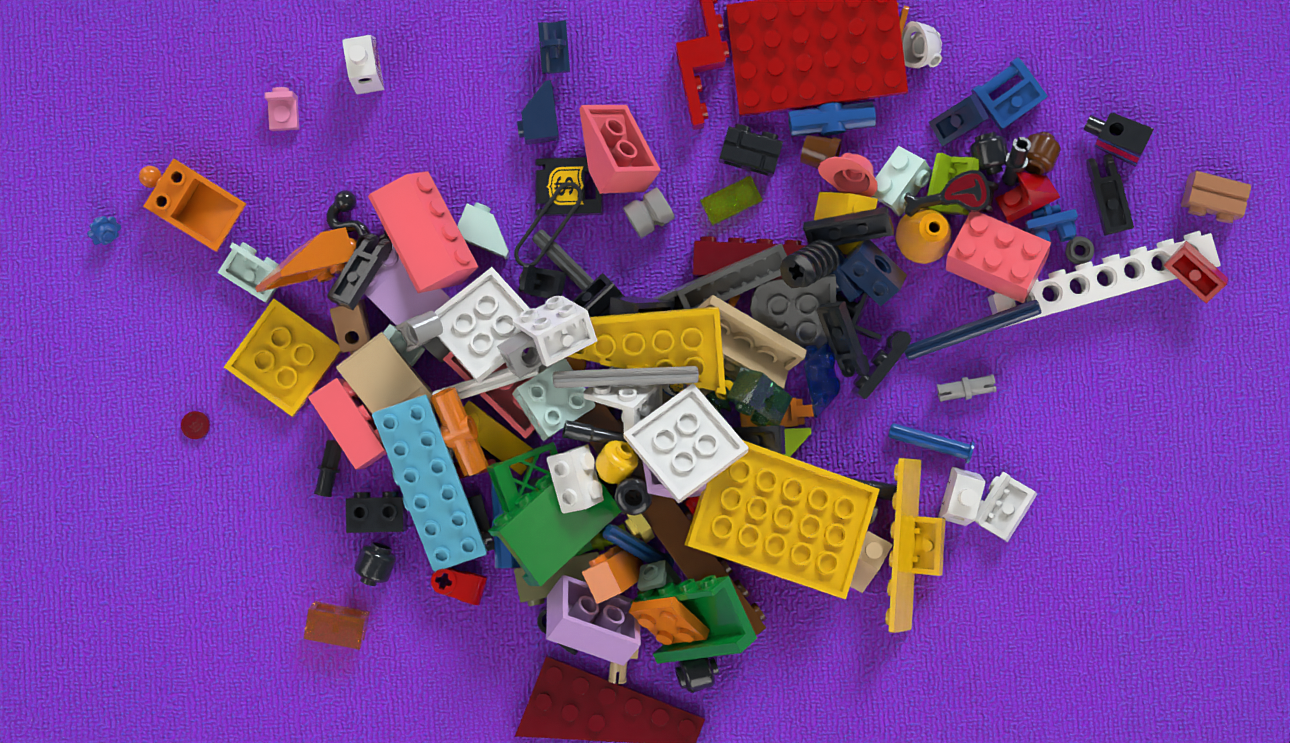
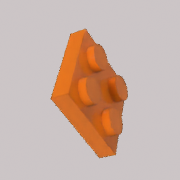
(669, 620)

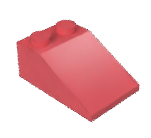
(616, 150)

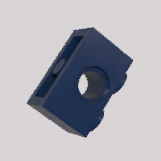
(873, 271)

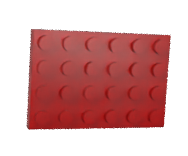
(814, 53)

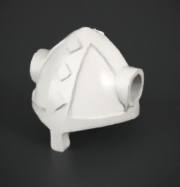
(922, 47)

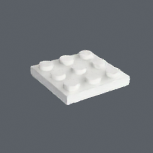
(480, 321)
(685, 443)

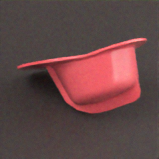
(850, 174)

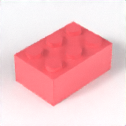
(998, 256)
(349, 423)

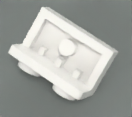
(575, 479)
(1004, 506)

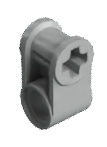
(420, 329)

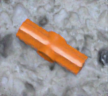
(459, 431)

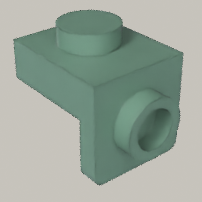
(656, 575)

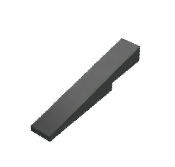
(729, 280)

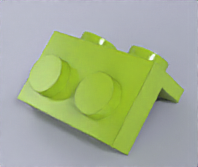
(944, 170)

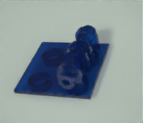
(821, 377)

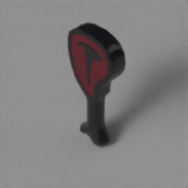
(966, 190)

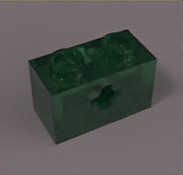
(759, 398)

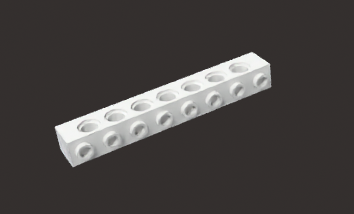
(1117, 283)

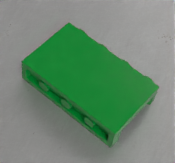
(545, 537)
(717, 607)

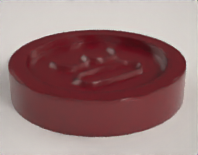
(195, 425)

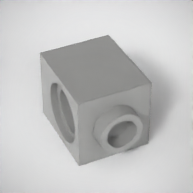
(512, 354)

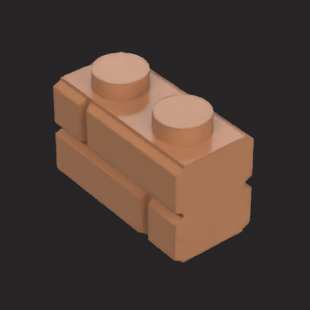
(1215, 196)

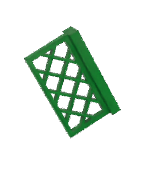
(505, 484)

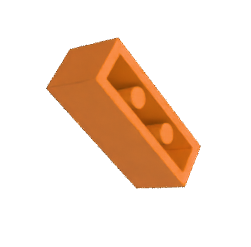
(612, 573)

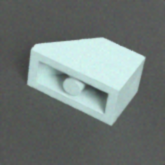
(482, 230)

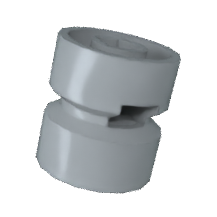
(649, 212)

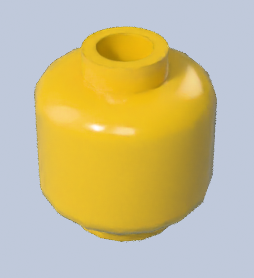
(616, 462)

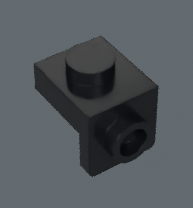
(541, 282)

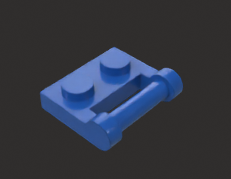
(1016, 100)

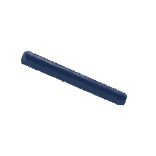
(973, 329)

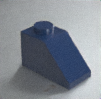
(540, 117)

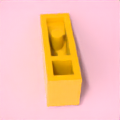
(497, 438)

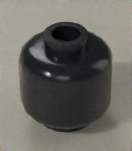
(990, 151)
(631, 505)
(375, 563)
(696, 674)

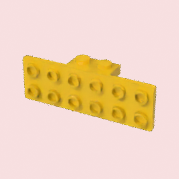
(916, 546)

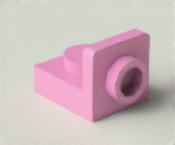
(282, 109)

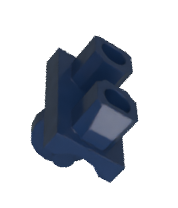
(554, 47)

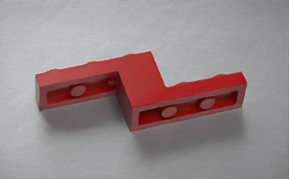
(700, 56)

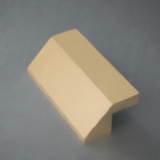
(753, 345)

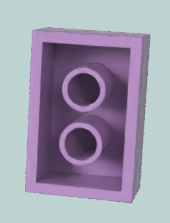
(590, 627)

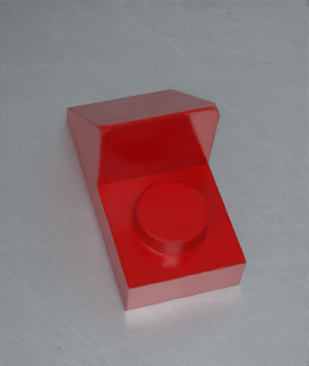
(1031, 195)

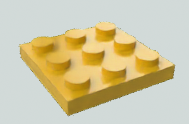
(283, 357)

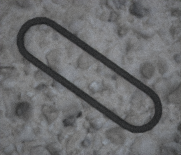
(540, 216)

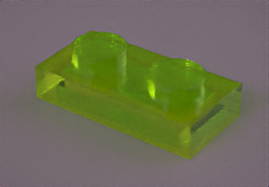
(731, 200)

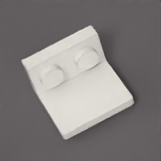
(557, 328)
(634, 400)

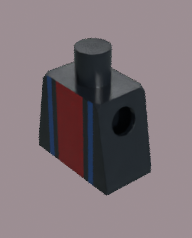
(1130, 137)

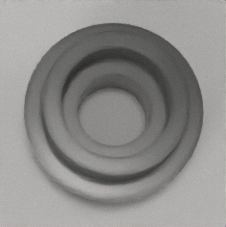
(1088, 250)

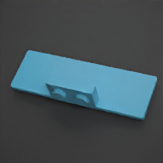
(429, 483)

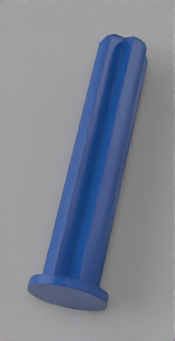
(931, 441)
(635, 546)

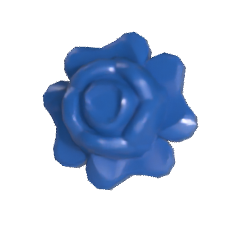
(104, 230)

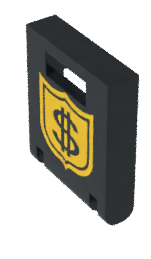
(558, 172)

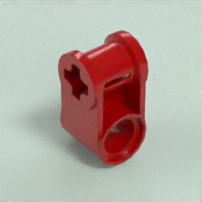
(464, 587)

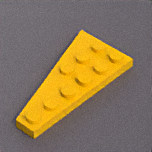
(661, 340)

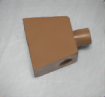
(351, 320)

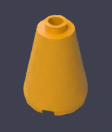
(924, 236)

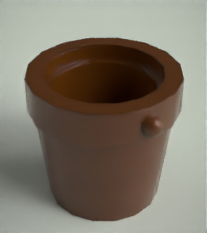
(818, 149)

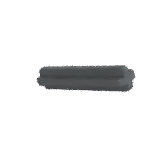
(563, 260)

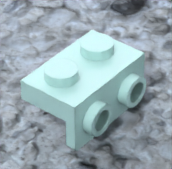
(901, 174)
(248, 270)

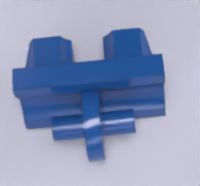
(1051, 218)

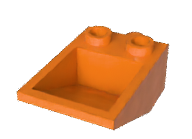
(192, 204)
(315, 259)

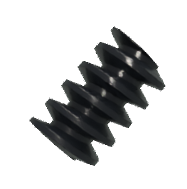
(809, 264)

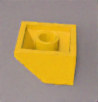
(838, 204)

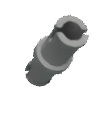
(966, 388)

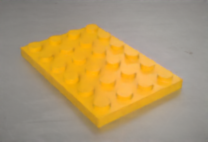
(785, 520)

